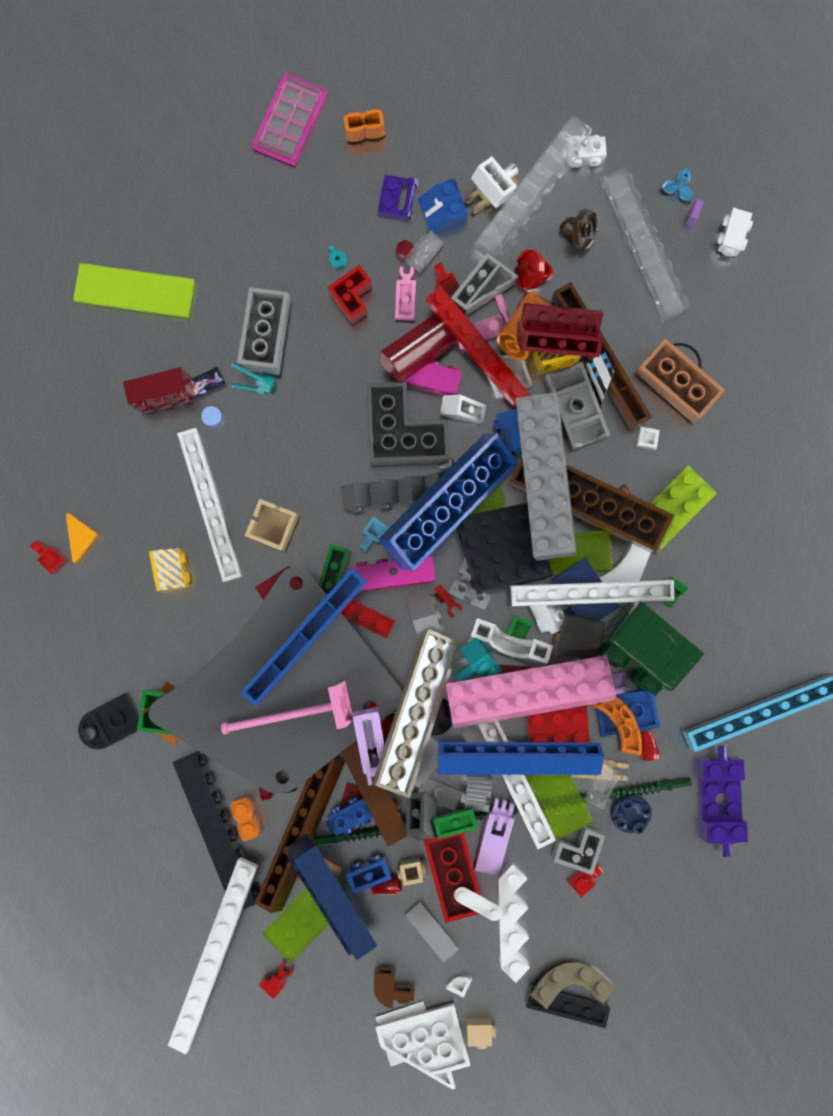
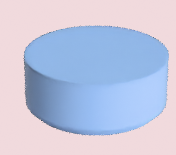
(211, 416)

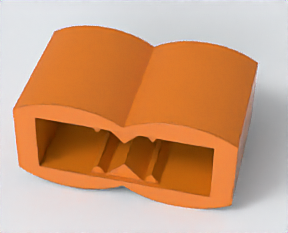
(365, 125)
(248, 824)

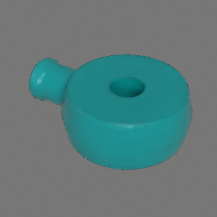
(337, 254)

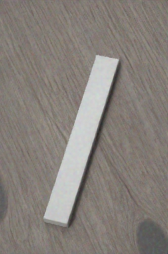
(209, 504)
(592, 592)

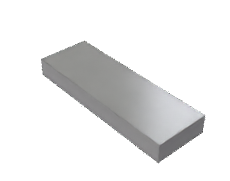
(431, 931)

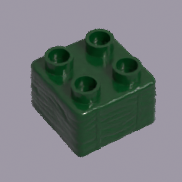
(649, 647)

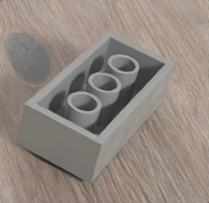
(264, 330)

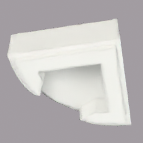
(459, 984)

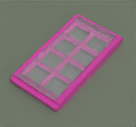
(289, 119)

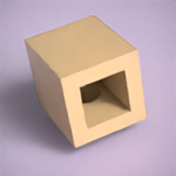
(480, 1032)

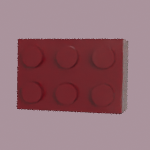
(159, 390)

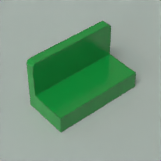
(455, 822)

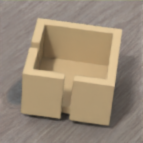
(273, 527)

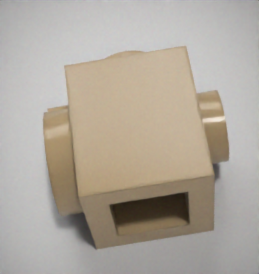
(412, 871)

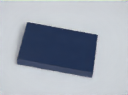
(584, 573)

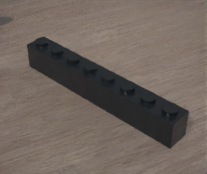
(211, 819)

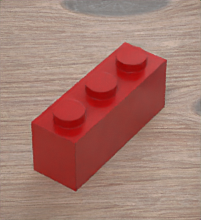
(368, 618)

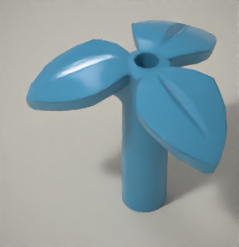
(682, 178)

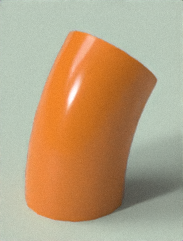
(508, 335)

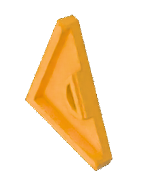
(79, 536)

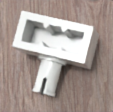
(495, 181)

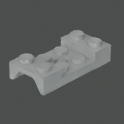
(580, 426)

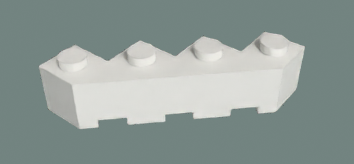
(511, 934)

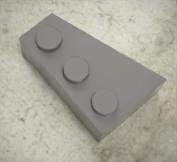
(483, 284)

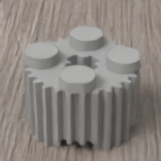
(477, 792)

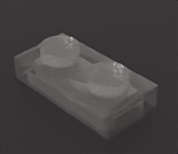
(423, 251)
(602, 787)

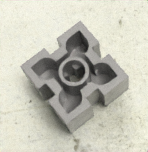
(463, 589)

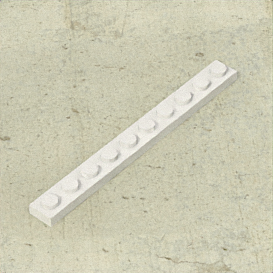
(516, 784)
(213, 955)

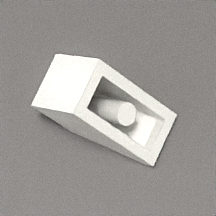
(463, 409)

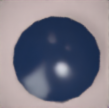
(632, 814)

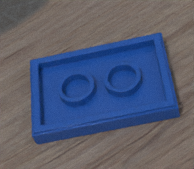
(642, 707)

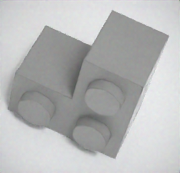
(423, 612)
(582, 855)

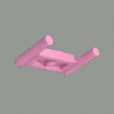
(491, 327)

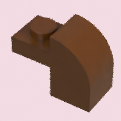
(387, 992)

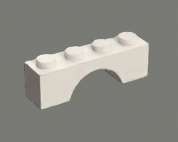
(530, 652)

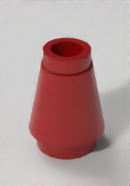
(649, 747)
(389, 887)

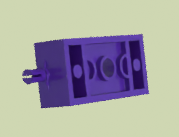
(723, 821)

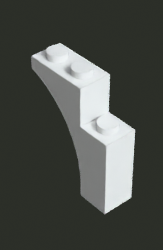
(629, 567)

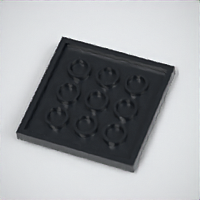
(500, 549)

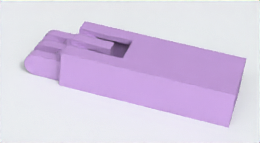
(368, 736)
(493, 846)

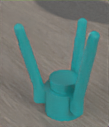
(264, 382)

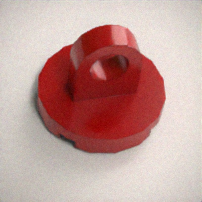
(531, 269)

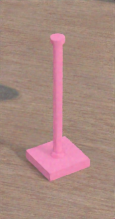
(339, 705)

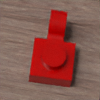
(446, 281)
(49, 558)
(443, 596)
(584, 882)

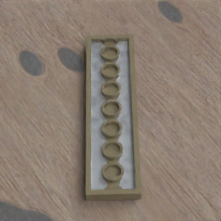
(416, 713)

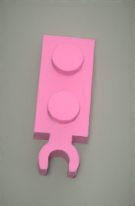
(405, 296)

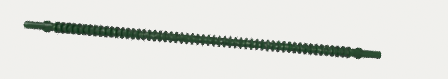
(479, 815)

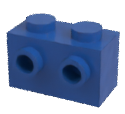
(369, 873)

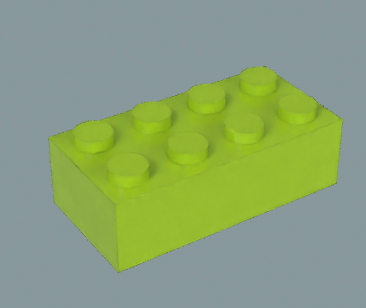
(684, 498)

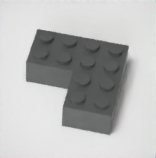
(394, 438)

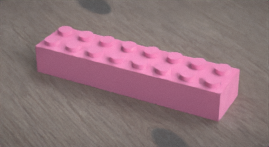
(530, 691)

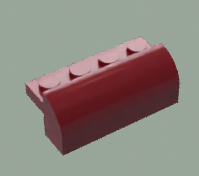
(560, 330)

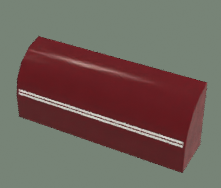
(417, 348)

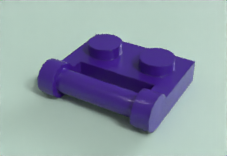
(391, 196)

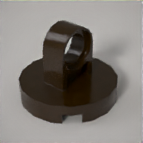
(583, 227)

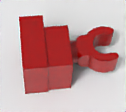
(275, 983)

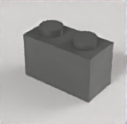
(419, 816)

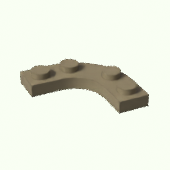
(571, 974)

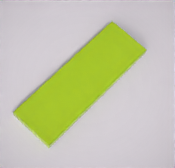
(134, 290)

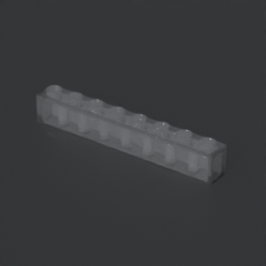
(533, 188)
(644, 244)

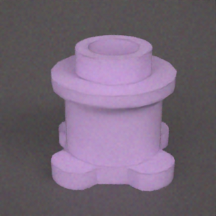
(619, 683)

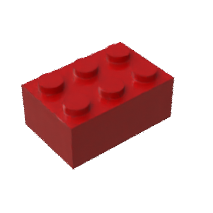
(559, 726)

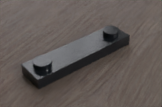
(573, 1008)

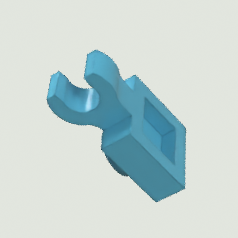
(373, 532)

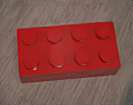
(451, 869)

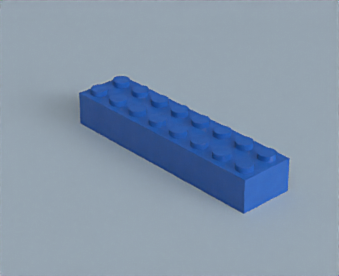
(448, 501)

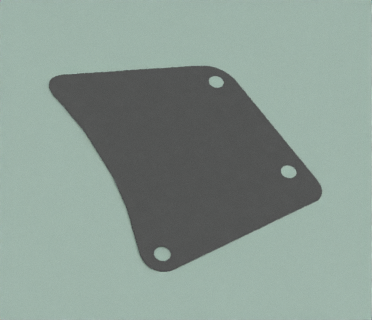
(293, 745)

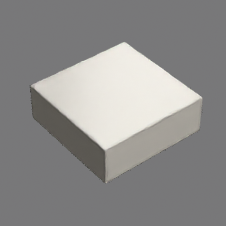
(647, 438)

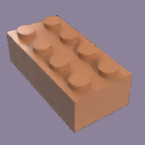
(680, 381)

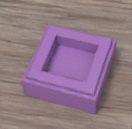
(694, 212)

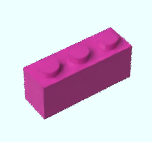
(436, 379)

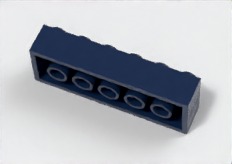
(330, 897)

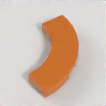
(625, 723)

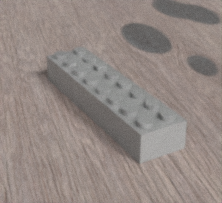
(546, 477)

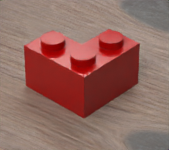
(347, 292)

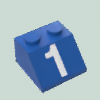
(443, 206)

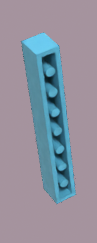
(759, 713)

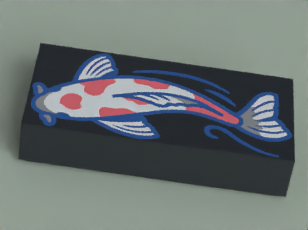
(207, 383)

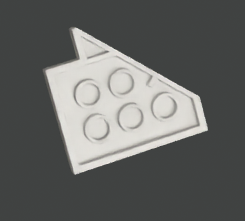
(427, 1042)

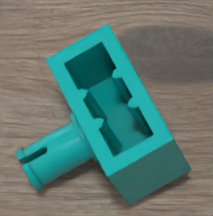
(479, 661)

